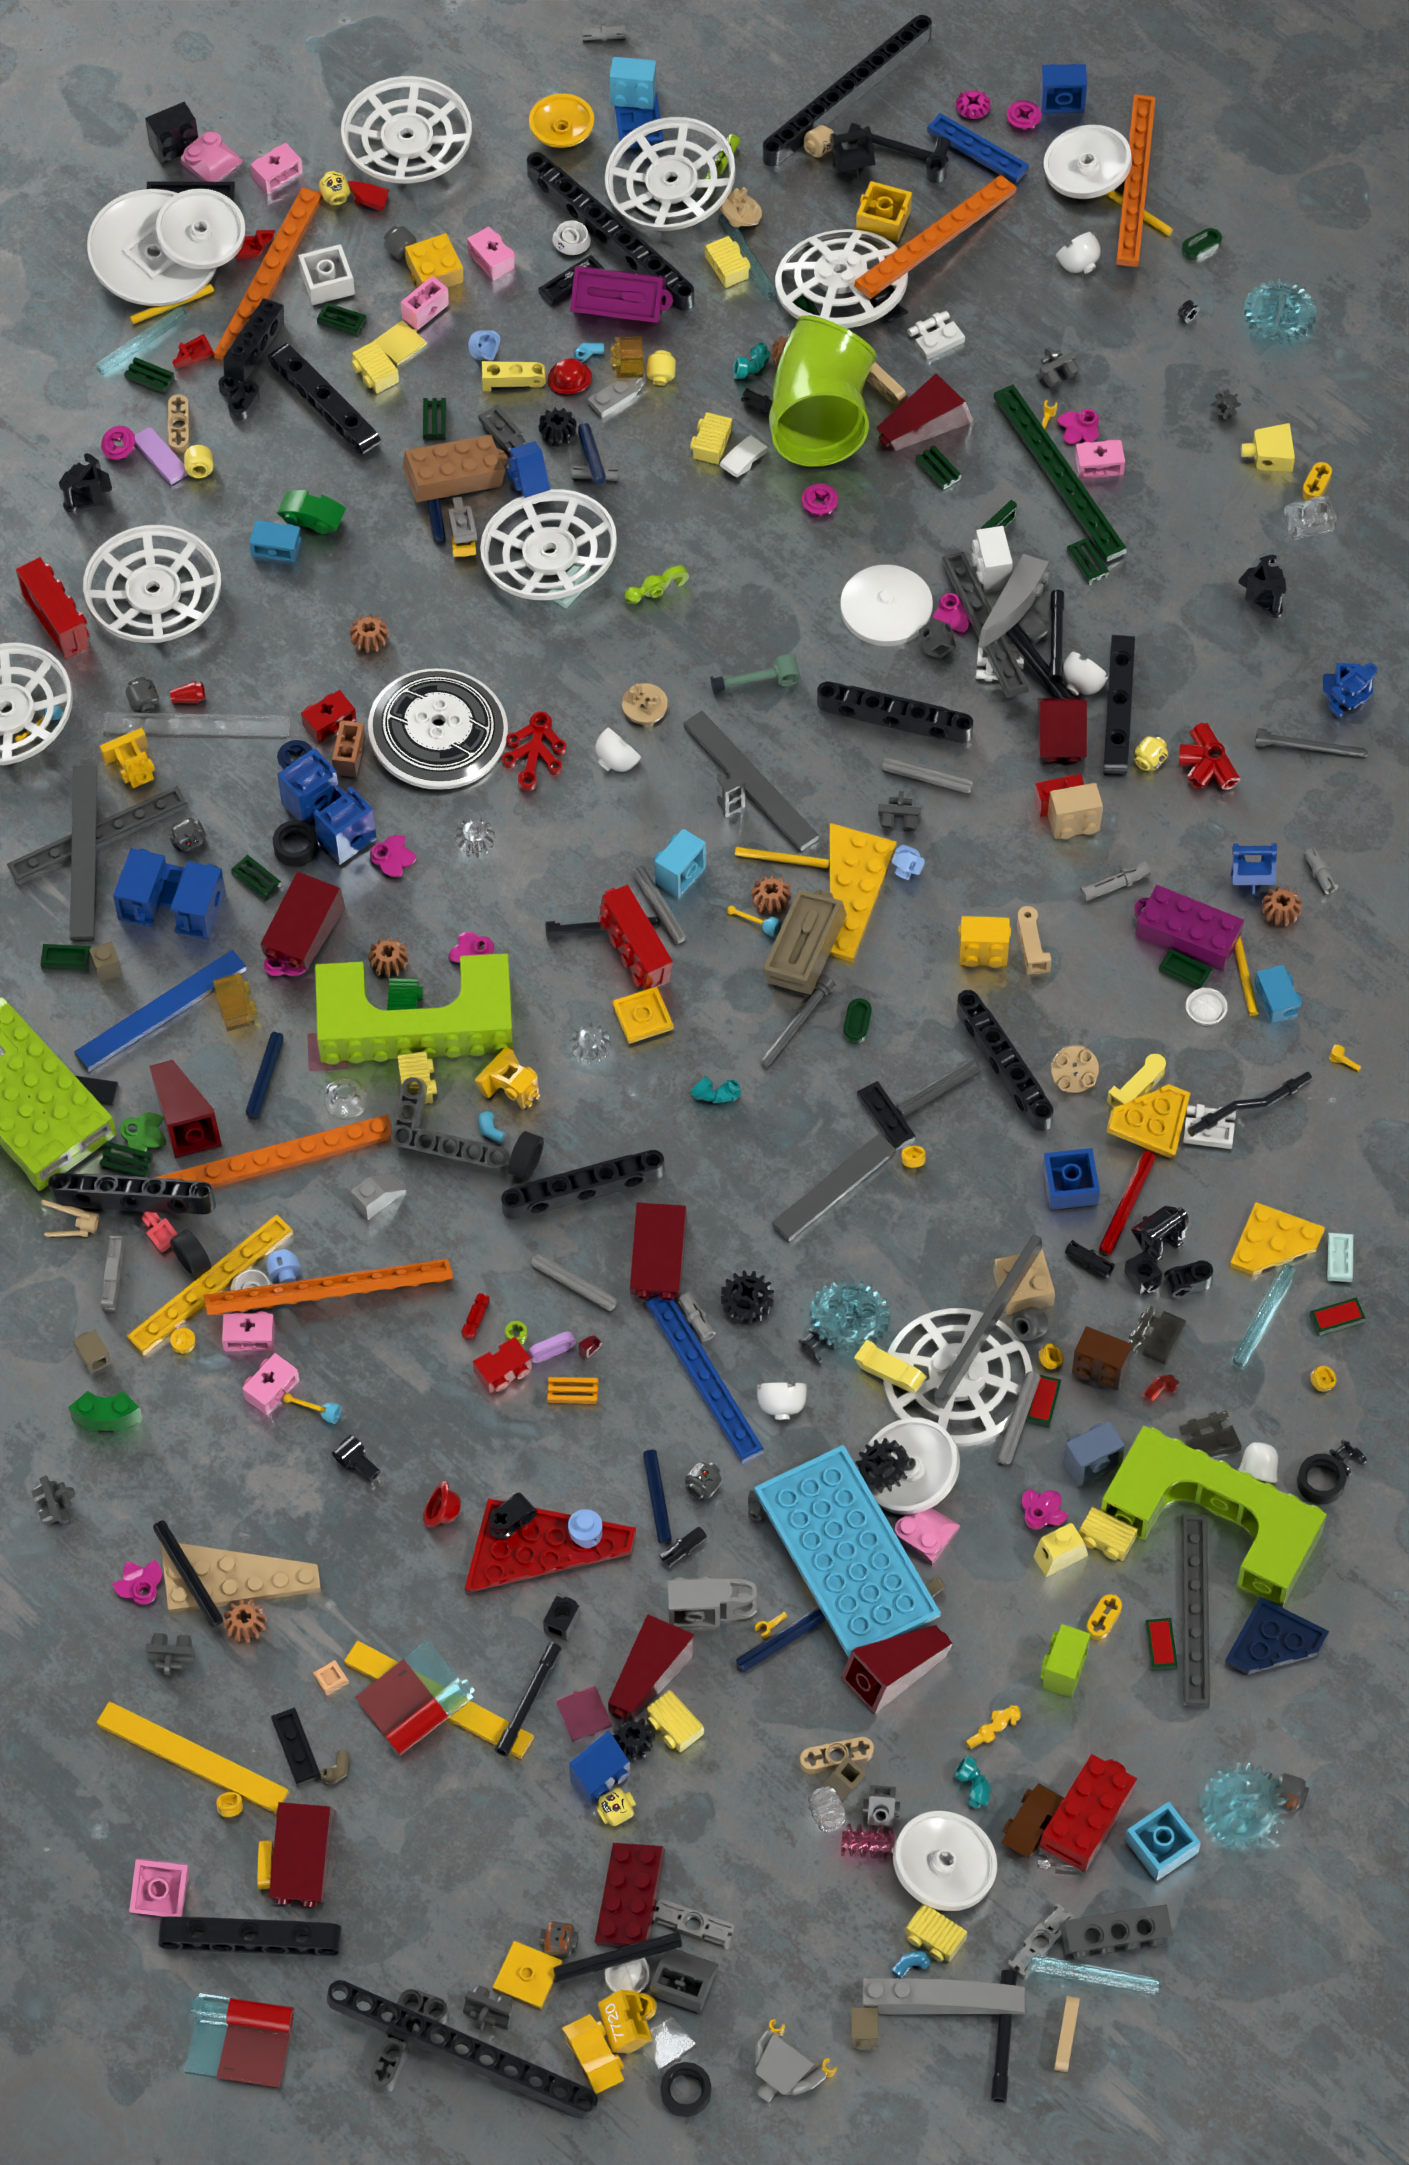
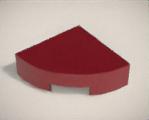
(589, 1346)

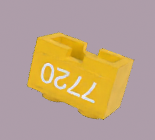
(623, 2021)

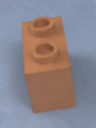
(348, 748)

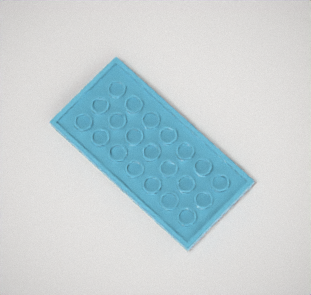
(846, 1551)

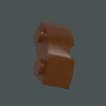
(1026, 1829)

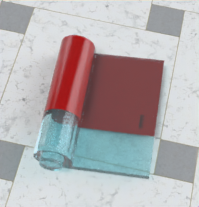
(414, 1697)
(239, 2040)

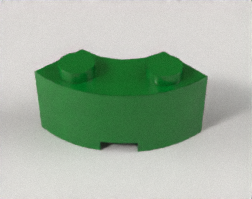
(310, 511)
(105, 1413)

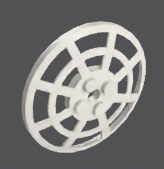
(405, 123)
(669, 166)
(838, 283)
(545, 539)
(148, 576)
(23, 704)
(972, 1382)

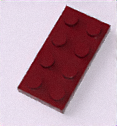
(629, 1894)

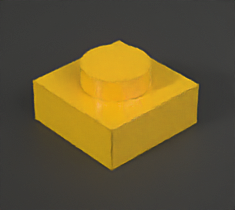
(463, 549)

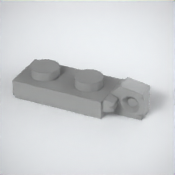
(615, 395)
(462, 522)

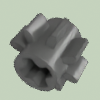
(1230, 400)

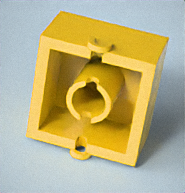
(884, 211)
(436, 259)
(984, 941)

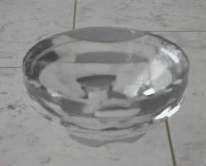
(349, 1106)

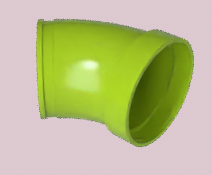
(818, 392)

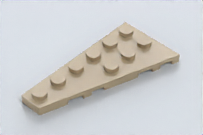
(237, 1576)

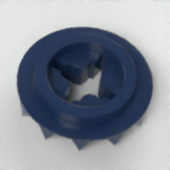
(293, 747)

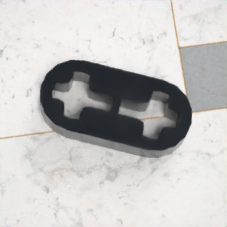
(240, 398)

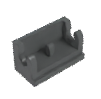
(732, 792)

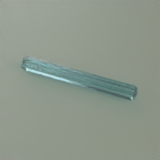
(756, 268)
(141, 340)
(1263, 1315)
(1095, 1974)

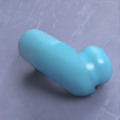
(585, 350)
(487, 1128)

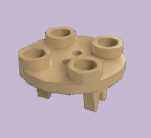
(741, 209)
(652, 710)
(1086, 1068)

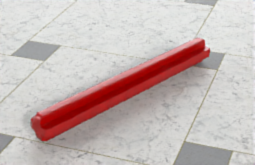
(1127, 1203)

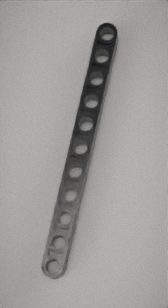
(847, 89)
(469, 2060)

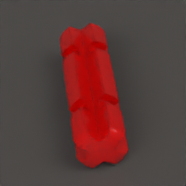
(475, 1316)

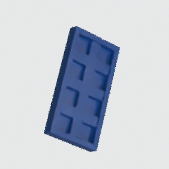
(631, 118)

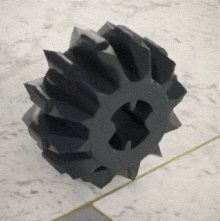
(557, 426)
(637, 1731)

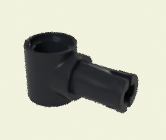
(938, 160)
(352, 1454)

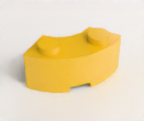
(593, 2053)

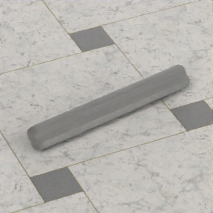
(927, 775)
(659, 905)
(574, 1282)
(1018, 1418)

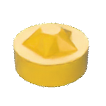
(913, 1156)
(183, 1340)
(1051, 1356)
(1323, 1378)
(229, 1804)
(649, 2006)

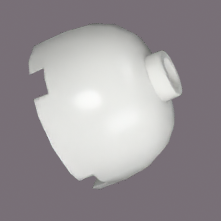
(1081, 254)
(1083, 675)
(615, 753)
(782, 1399)

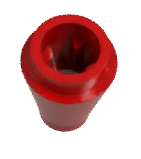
(188, 693)

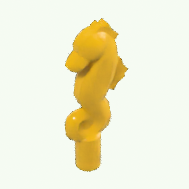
(999, 1722)

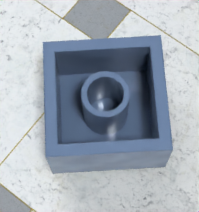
(1093, 1453)

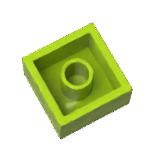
(1065, 1660)

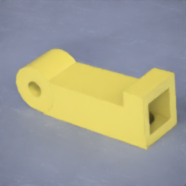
(512, 374)
(1140, 1083)
(889, 1367)

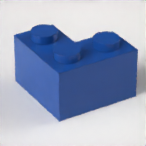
(528, 469)

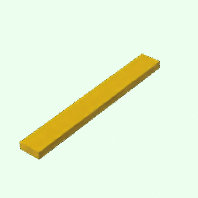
(215, 1280)
(469, 1717)
(192, 1757)

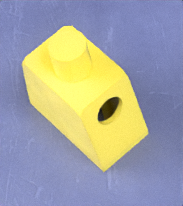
(1271, 448)
(1062, 1547)

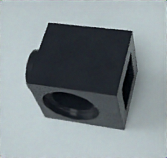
(1143, 1263)
(561, 1627)

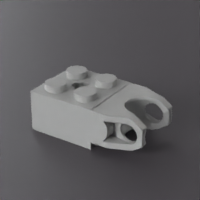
(708, 1601)

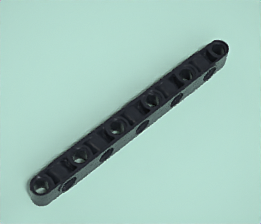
(607, 227)

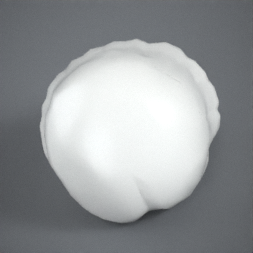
(1260, 1462)

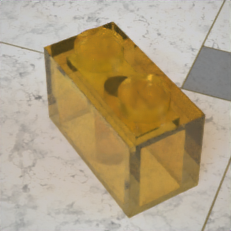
(628, 357)
(234, 1001)

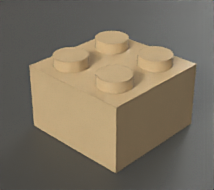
(1075, 811)
(1035, 1288)

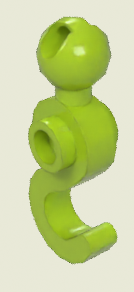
(655, 585)

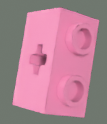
(276, 168)
(491, 253)
(424, 303)
(1099, 459)
(257, 1339)
(268, 1395)

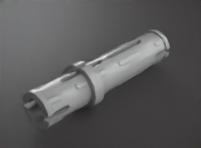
(1113, 882)

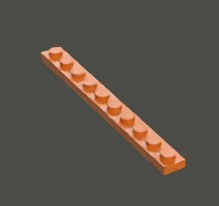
(1136, 181)
(935, 237)
(272, 264)
(289, 1153)
(329, 1286)

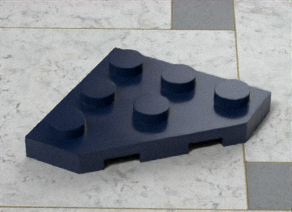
(1274, 1639)

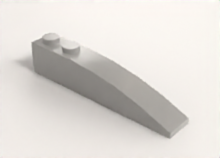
(1016, 598)
(942, 1997)

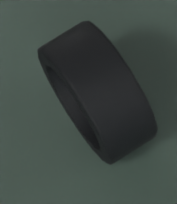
(297, 858)
(525, 1155)
(190, 1253)
(1326, 1461)
(685, 2109)

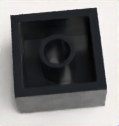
(171, 131)

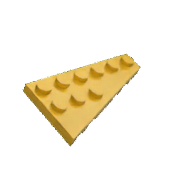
(856, 877)

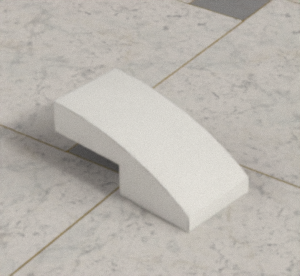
(741, 457)

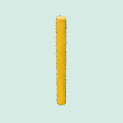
(1152, 220)
(160, 309)
(782, 857)
(1245, 978)

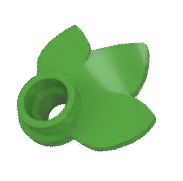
(147, 1133)

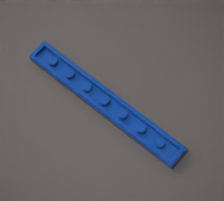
(158, 1012)
(705, 1378)

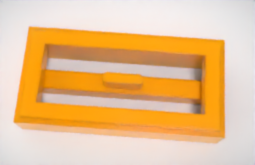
(567, 1385)

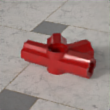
(1204, 765)

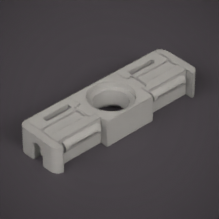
(112, 1273)
(711, 1928)
(1050, 1930)

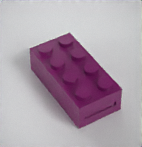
(619, 294)
(1188, 927)

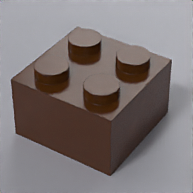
(1101, 1358)

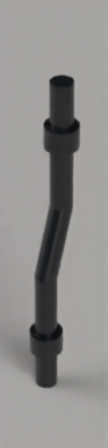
(1211, 1120)

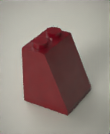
(1062, 728)

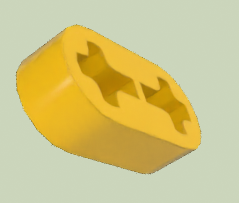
(1312, 481)
(1099, 1614)
(265, 1857)

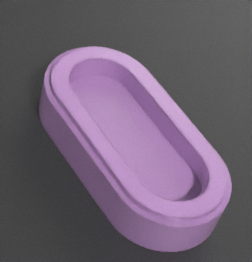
(551, 1347)

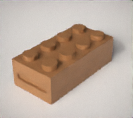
(454, 468)

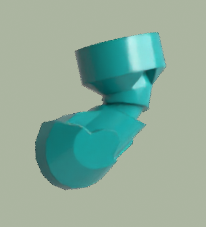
(758, 358)
(727, 1092)
(980, 1788)

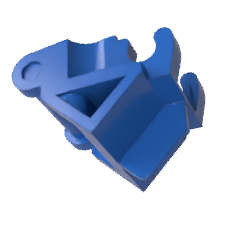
(1349, 686)
(1254, 872)

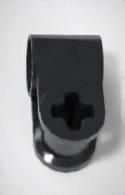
(1184, 1278)
(511, 1516)

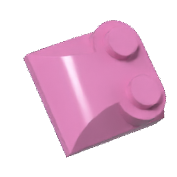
(210, 158)
(925, 1534)
(159, 1888)

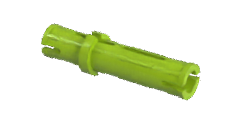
(721, 160)

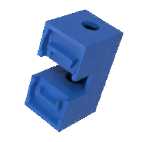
(341, 819)
(190, 892)

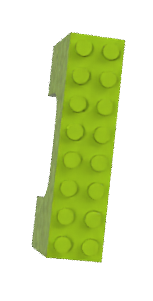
(359, 1032)
(1168, 1471)

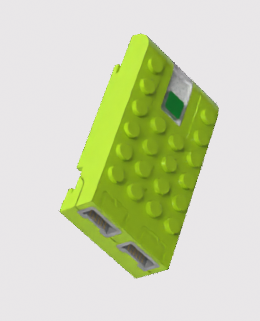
(44, 1109)

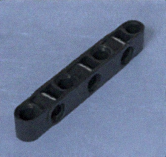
(324, 399)
(894, 712)
(1119, 716)
(1004, 1060)
(582, 1184)
(132, 1193)
(270, 1937)

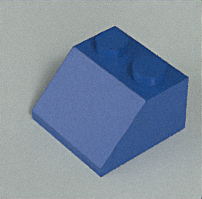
(599, 1767)

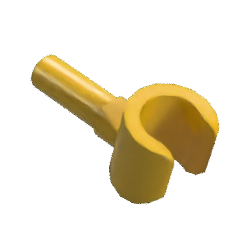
(1048, 412)
(1337, 1056)
(770, 1625)

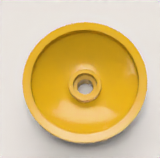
(561, 120)

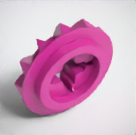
(1025, 108)
(973, 111)
(119, 434)
(822, 492)

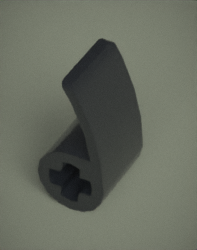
(878, 299)

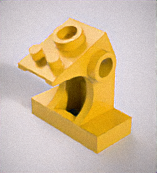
(134, 765)
(520, 1086)

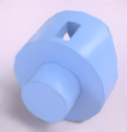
(484, 345)
(907, 862)
(284, 1272)
(585, 1528)

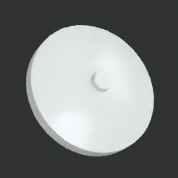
(1087, 161)
(200, 229)
(886, 605)
(932, 1463)
(945, 1860)

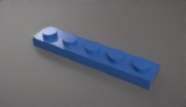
(978, 148)

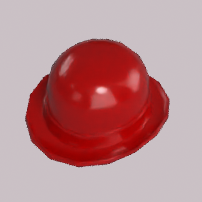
(569, 376)
(441, 1506)

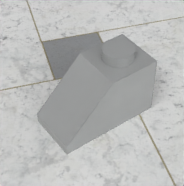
(376, 1194)

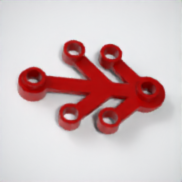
(534, 748)

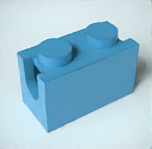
(275, 541)
(1277, 993)

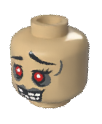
(817, 141)

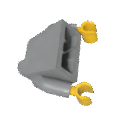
(786, 2066)

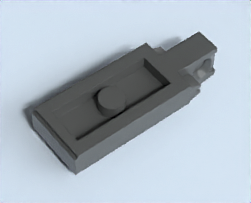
(501, 428)

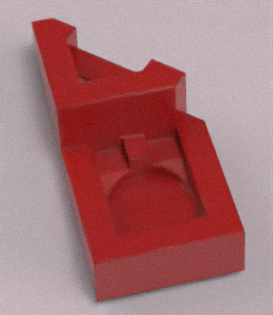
(369, 194)
(255, 245)
(193, 352)

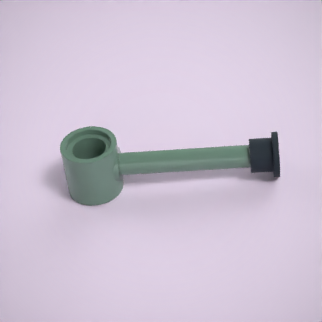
(784, 670)

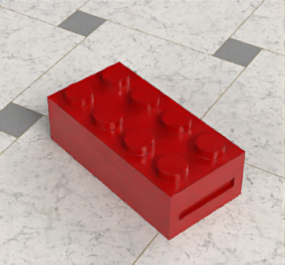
(53, 607)
(635, 938)
(1088, 1812)

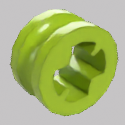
(516, 1325)

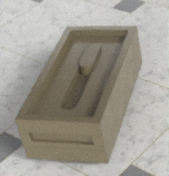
(805, 941)

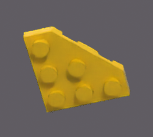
(1152, 1120)
(1273, 1240)

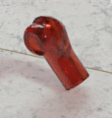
(1161, 1383)

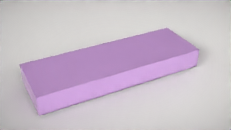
(160, 455)

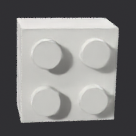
(326, 274)
(992, 559)

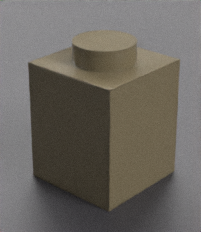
(105, 962)
(92, 1351)
(845, 1778)
(864, 2028)

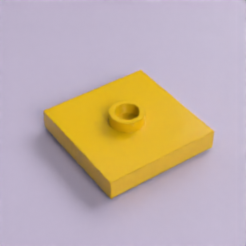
(642, 1015)
(527, 1975)

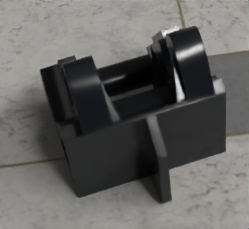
(852, 158)
(84, 485)
(1265, 586)
(1163, 1224)

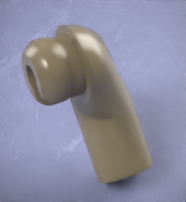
(339, 1771)

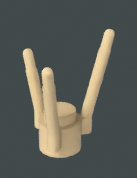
(85, 1221)

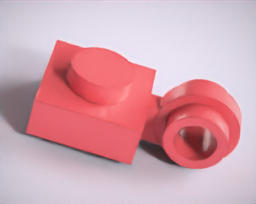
(161, 1232)

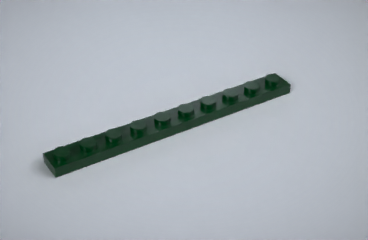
(1060, 473)

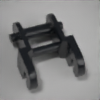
(804, 1344)
(1352, 1452)

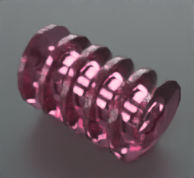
(867, 1841)

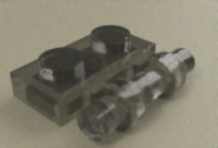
(1163, 1338)
(1216, 1443)

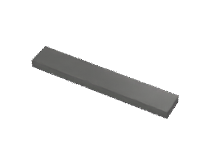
(833, 1187)

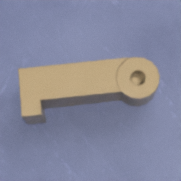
(1034, 959)

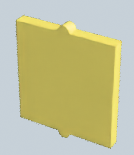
(400, 342)

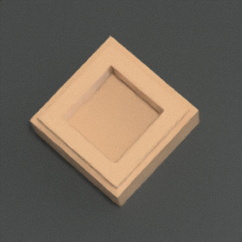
(330, 1677)

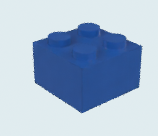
(1063, 88)
(1071, 1179)

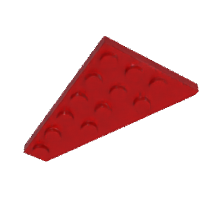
(539, 1549)

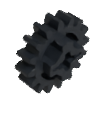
(743, 1305)
(882, 1464)

